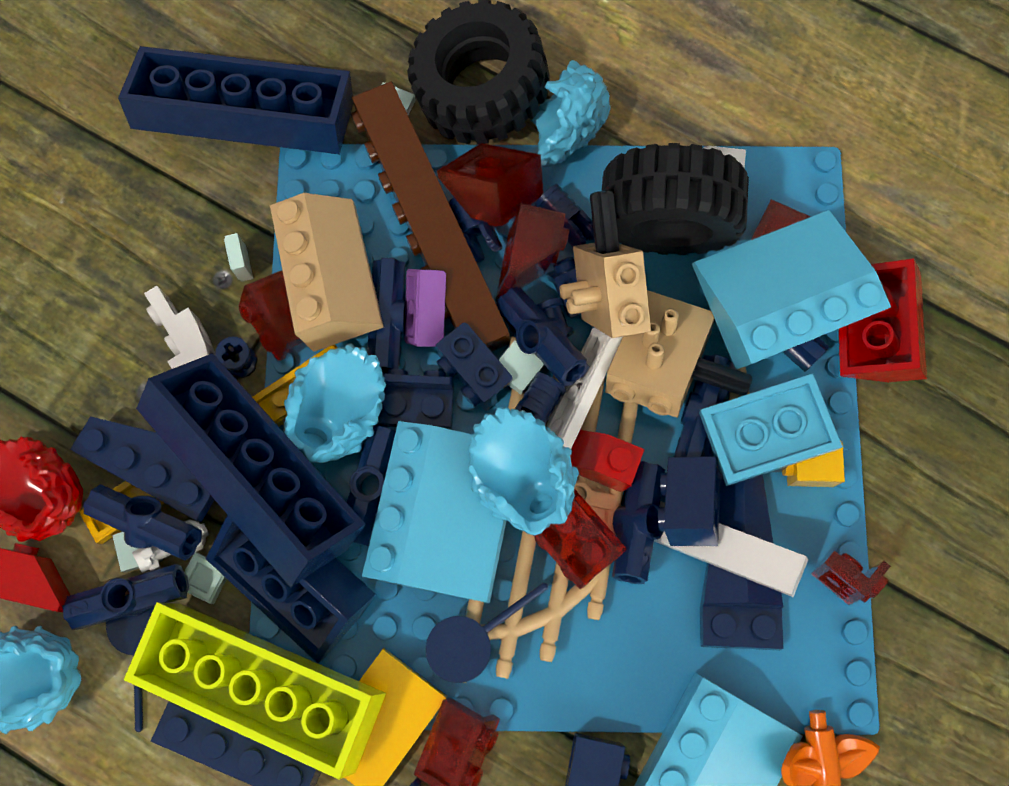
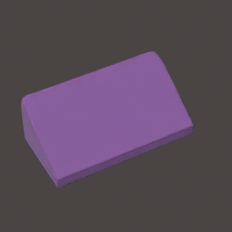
(424, 307)

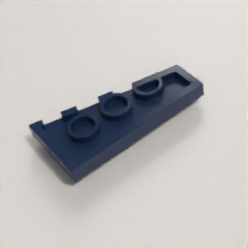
(144, 462)

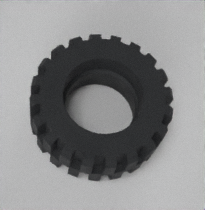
(464, 38)
(678, 198)

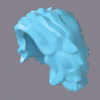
(572, 113)
(334, 403)
(522, 470)
(35, 677)

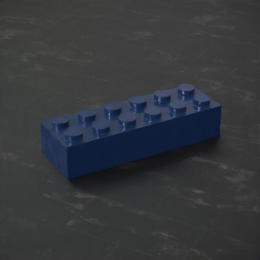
(238, 99)
(250, 467)

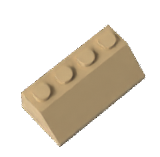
(325, 269)

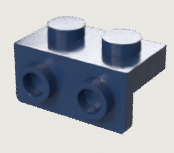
(474, 365)

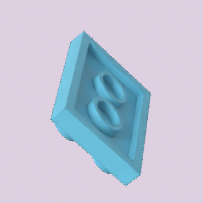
(770, 429)

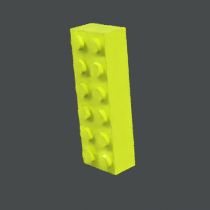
(256, 688)

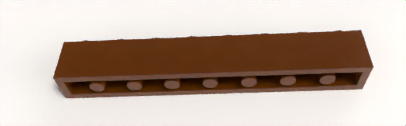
(426, 212)

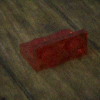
(268, 310)
(581, 544)
(844, 577)
(457, 746)

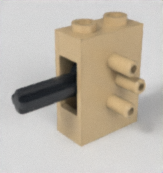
(609, 277)
(661, 363)

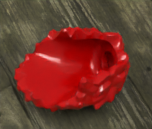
(36, 490)

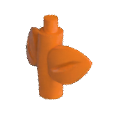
(825, 757)

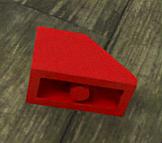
(606, 459)
(31, 579)

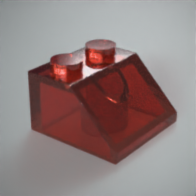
(493, 181)
(531, 246)

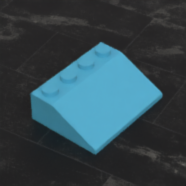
(788, 288)
(430, 521)
(717, 742)

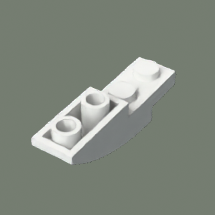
(186, 333)

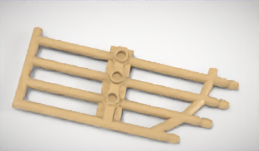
(604, 503)

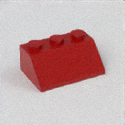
(892, 341)

